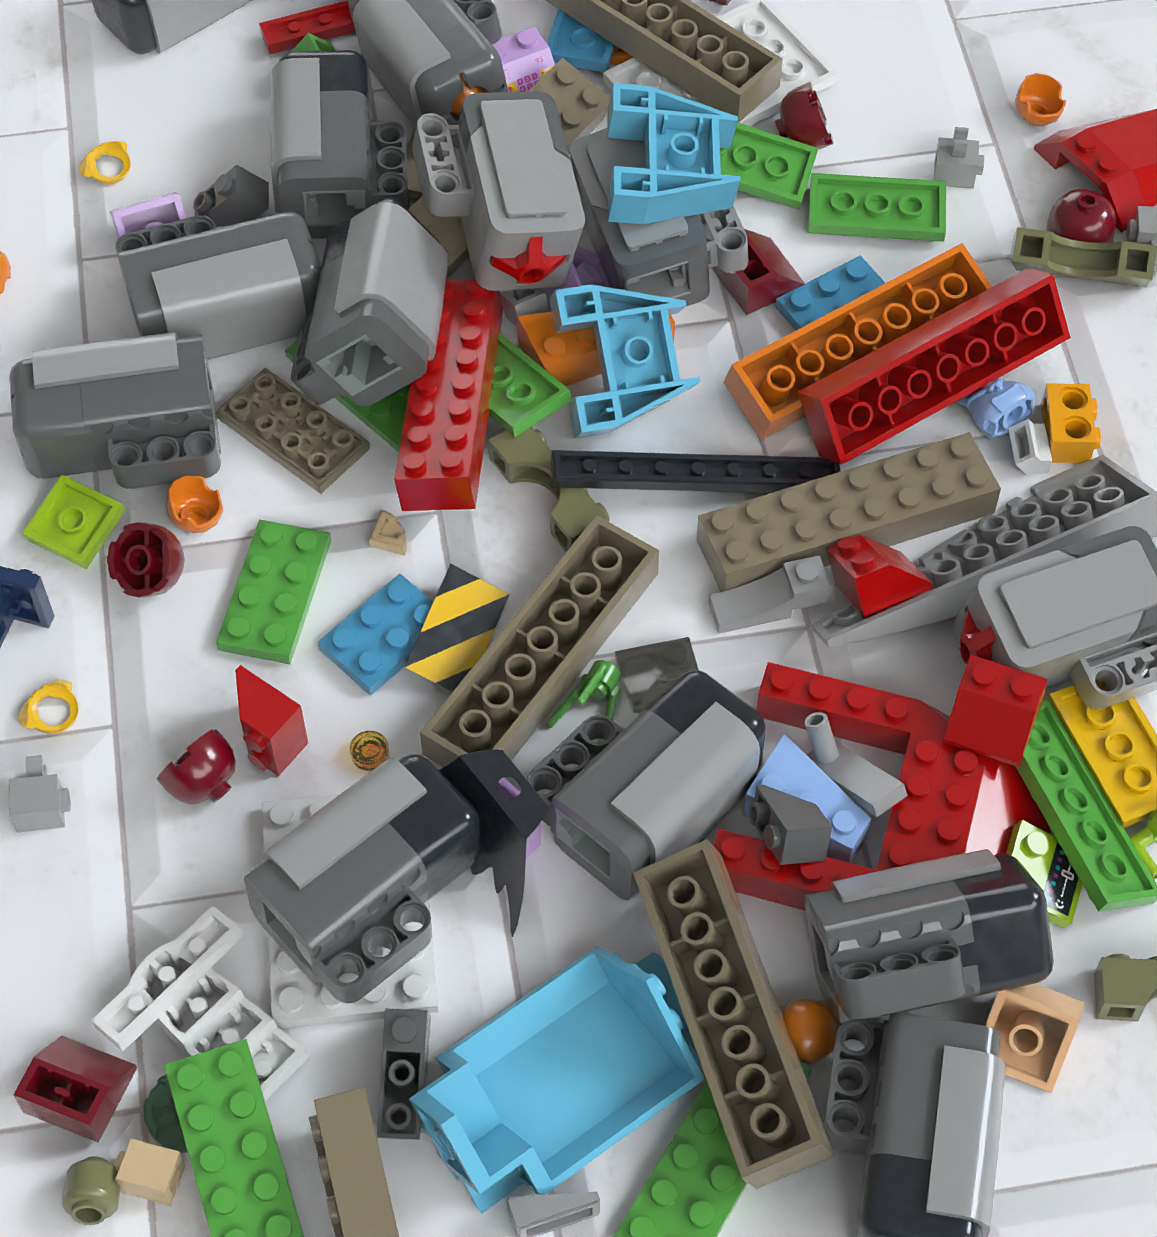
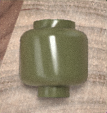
(91, 1190)

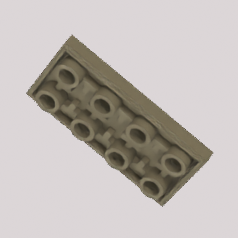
(293, 430)

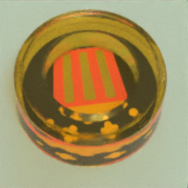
(369, 750)

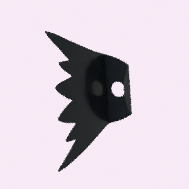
(503, 820)

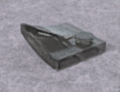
(652, 668)

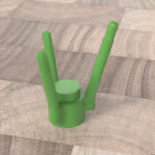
(597, 684)

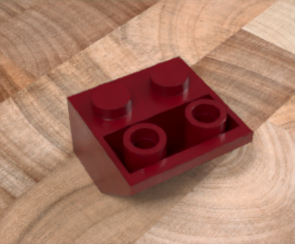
(764, 278)
(74, 1087)

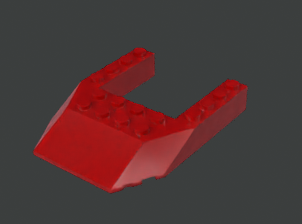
(952, 800)

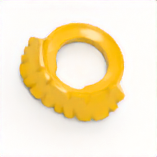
(114, 148)
(58, 689)

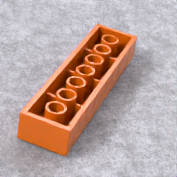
(770, 378)

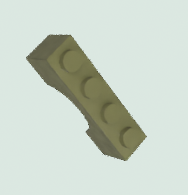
(1106, 262)
(528, 460)
(1124, 986)

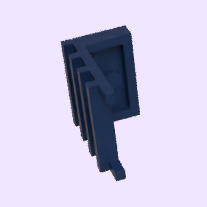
(23, 600)

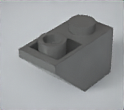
(233, 198)
(790, 826)

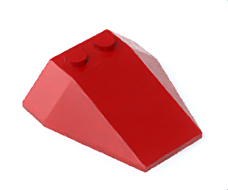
(1115, 156)

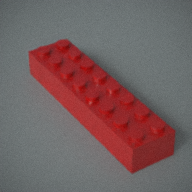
(934, 365)
(450, 405)

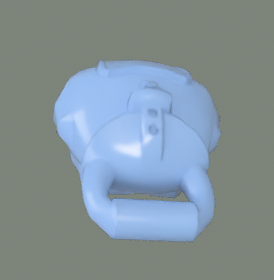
(999, 406)

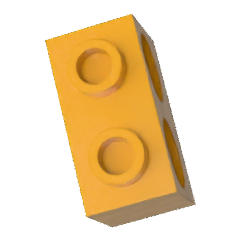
(1070, 422)

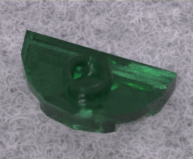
(162, 1117)

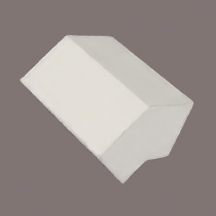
(1030, 447)

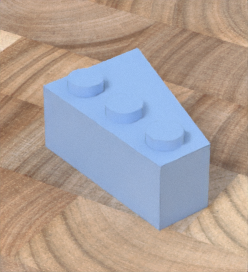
(796, 774)

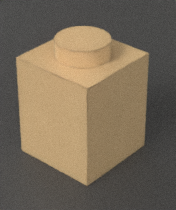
(149, 1171)

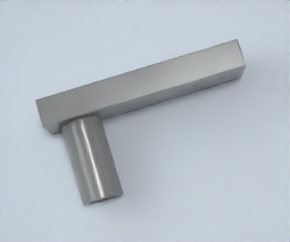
(857, 777)

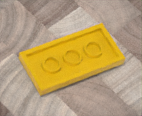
(1117, 749)

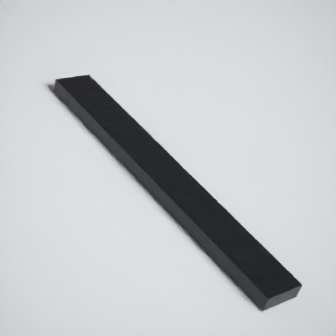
(684, 471)

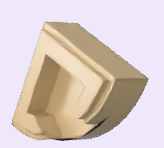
(388, 534)

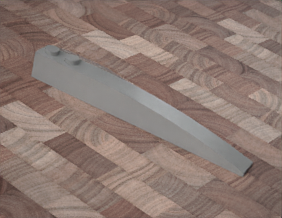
(1061, 513)

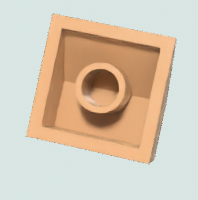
(1034, 1032)

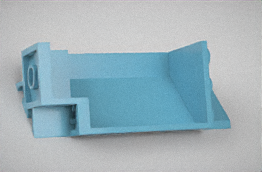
(559, 1076)

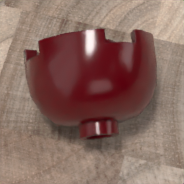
(804, 118)
(1083, 217)
(145, 559)
(201, 770)

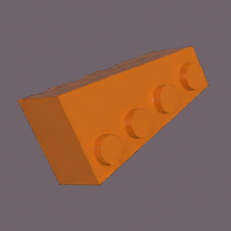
(565, 355)

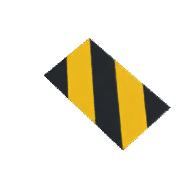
(456, 628)

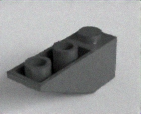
(402, 1072)

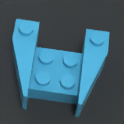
(680, 156)
(632, 351)

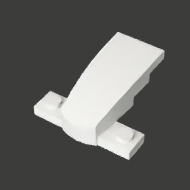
(199, 1005)

